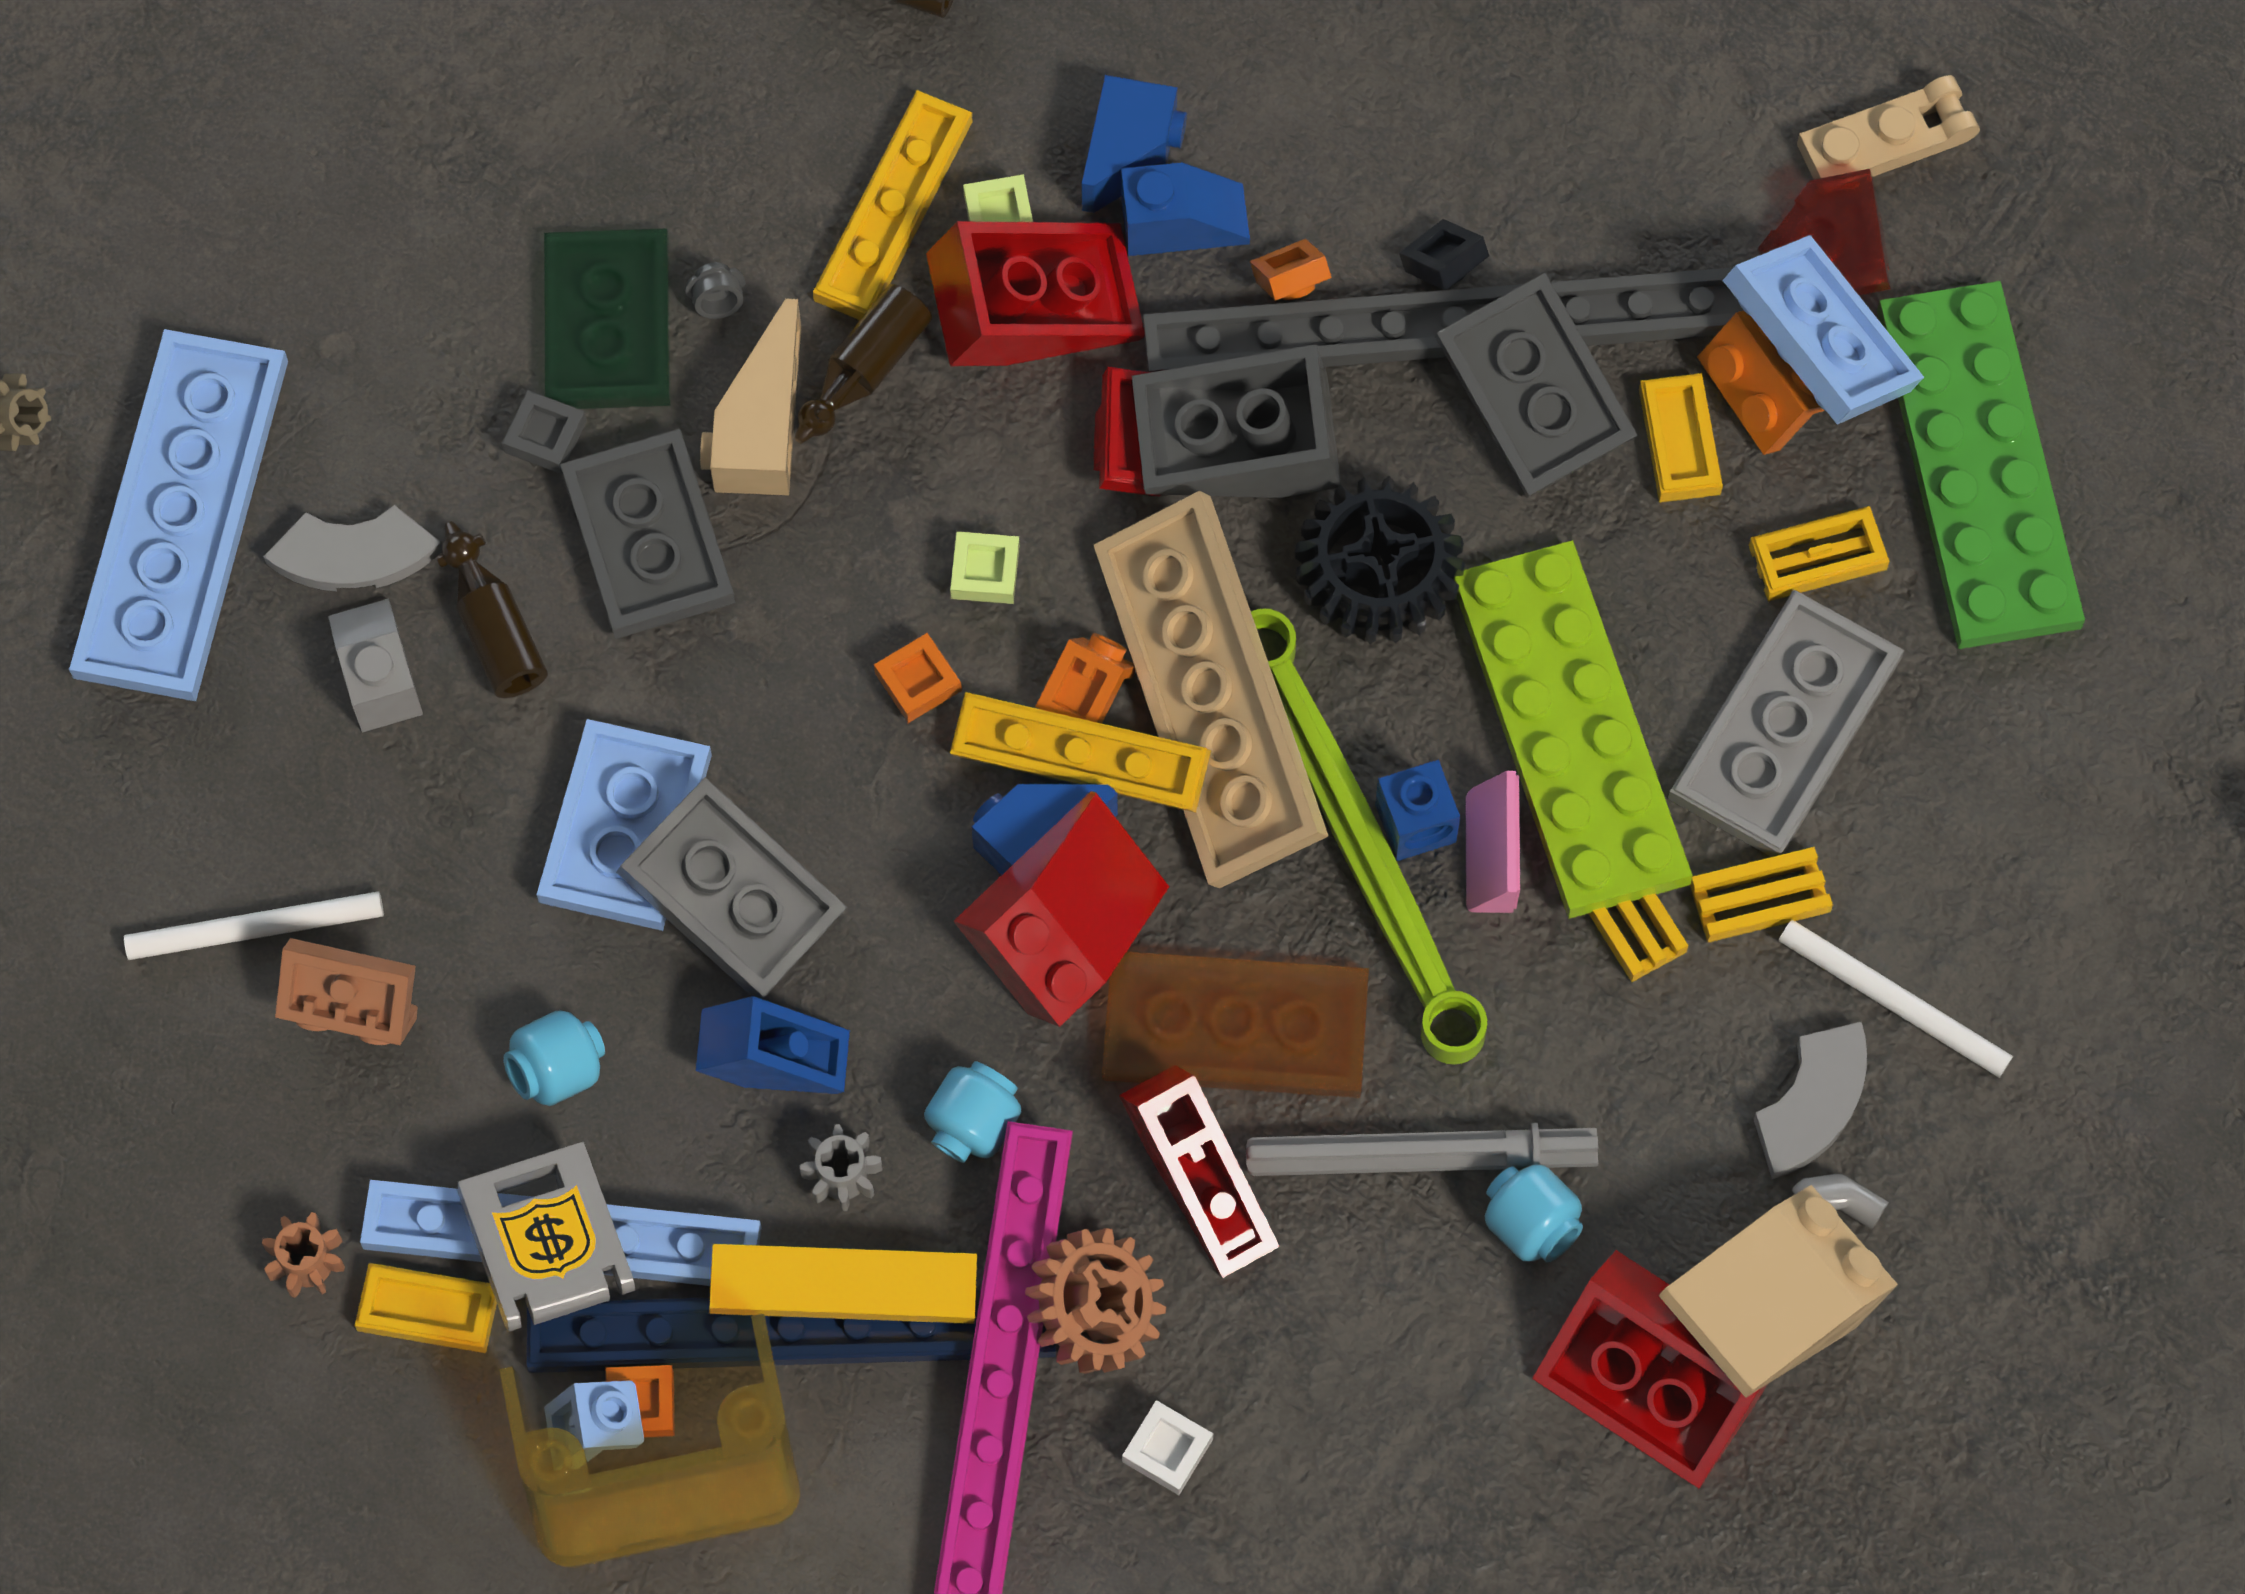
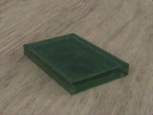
(607, 318)

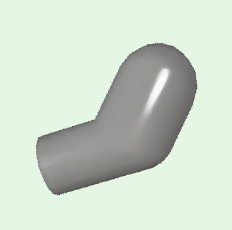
(1847, 1197)

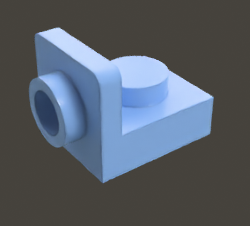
(598, 1415)

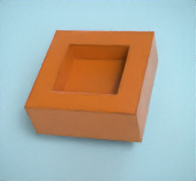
(1291, 270)
(917, 677)
(654, 1395)

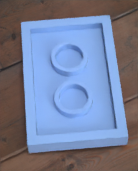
(1823, 329)
(613, 802)

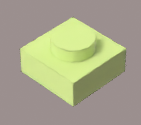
(998, 200)
(985, 567)

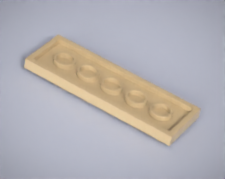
(1211, 686)

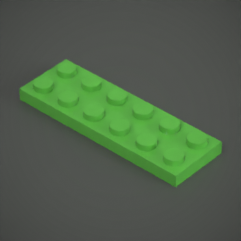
(1982, 468)

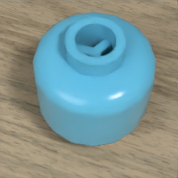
(554, 1058)
(972, 1112)
(1533, 1213)

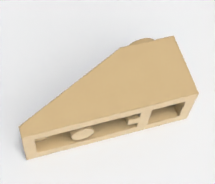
(757, 415)

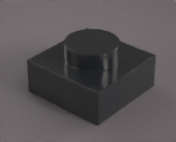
(1444, 254)

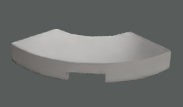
(353, 555)
(1819, 1101)

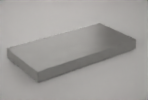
(1786, 724)

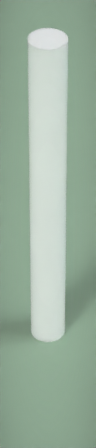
(253, 925)
(1895, 998)

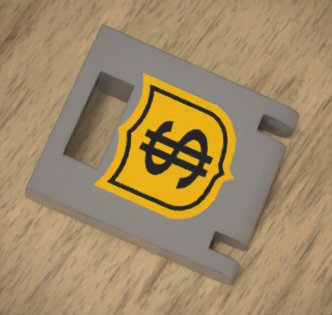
(547, 1244)

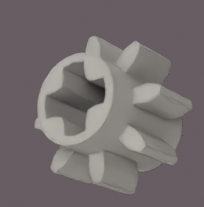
(823, 1167)

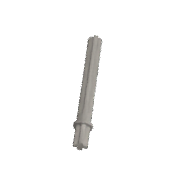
(1422, 1151)

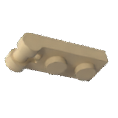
(1890, 133)

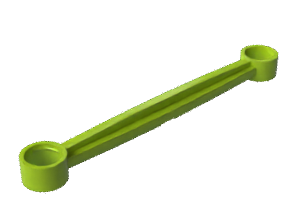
(1369, 853)

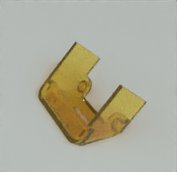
(663, 1501)

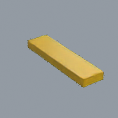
(893, 205)
(1080, 751)
(843, 1283)

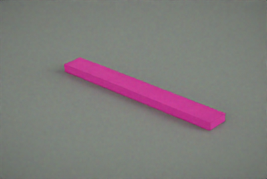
(1002, 1363)

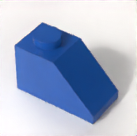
(1131, 129)
(1181, 209)
(1014, 823)
(771, 1048)

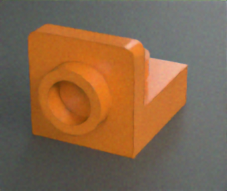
(1086, 678)

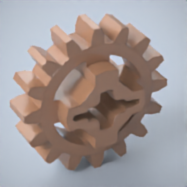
(1095, 1300)

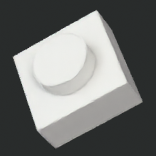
(1167, 1447)

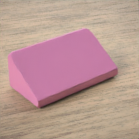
(1493, 845)

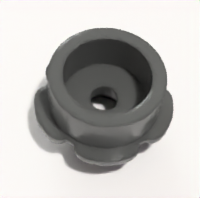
(716, 290)

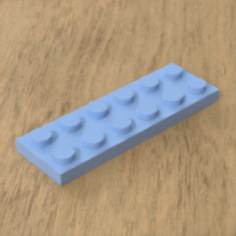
(179, 515)

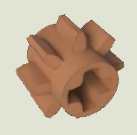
(294, 1239)

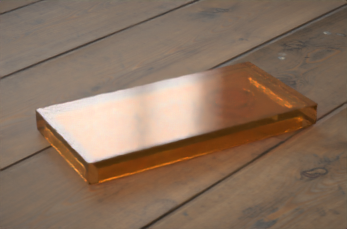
(1237, 1023)

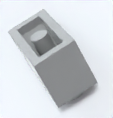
(375, 665)

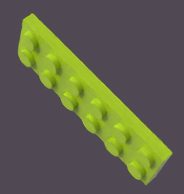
(1571, 730)

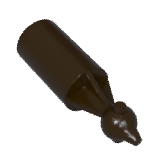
(865, 357)
(492, 618)

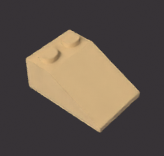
(1779, 1291)

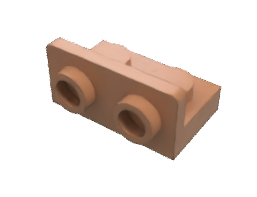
(346, 992)

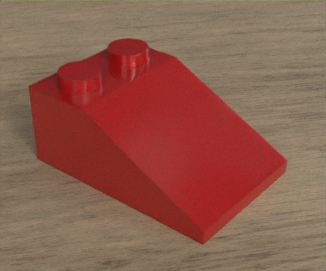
(1032, 290)
(1065, 912)

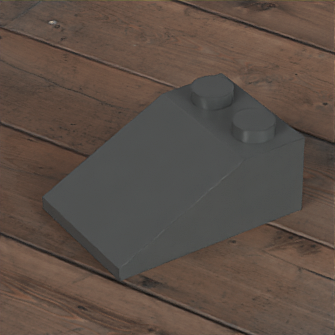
(1238, 427)

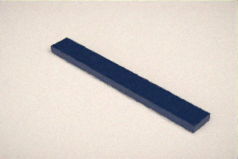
(690, 1337)

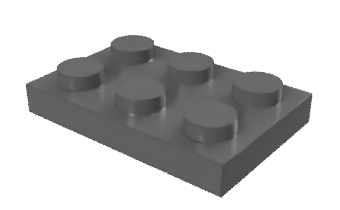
(1535, 385)
(647, 533)
(731, 889)

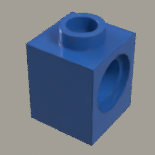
(1417, 810)

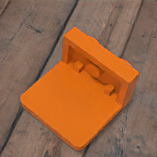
(1758, 383)

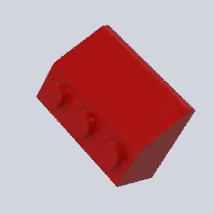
(1644, 1373)

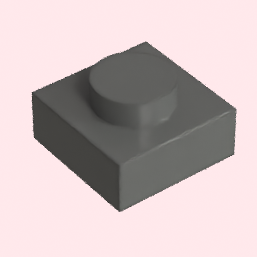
(544, 431)

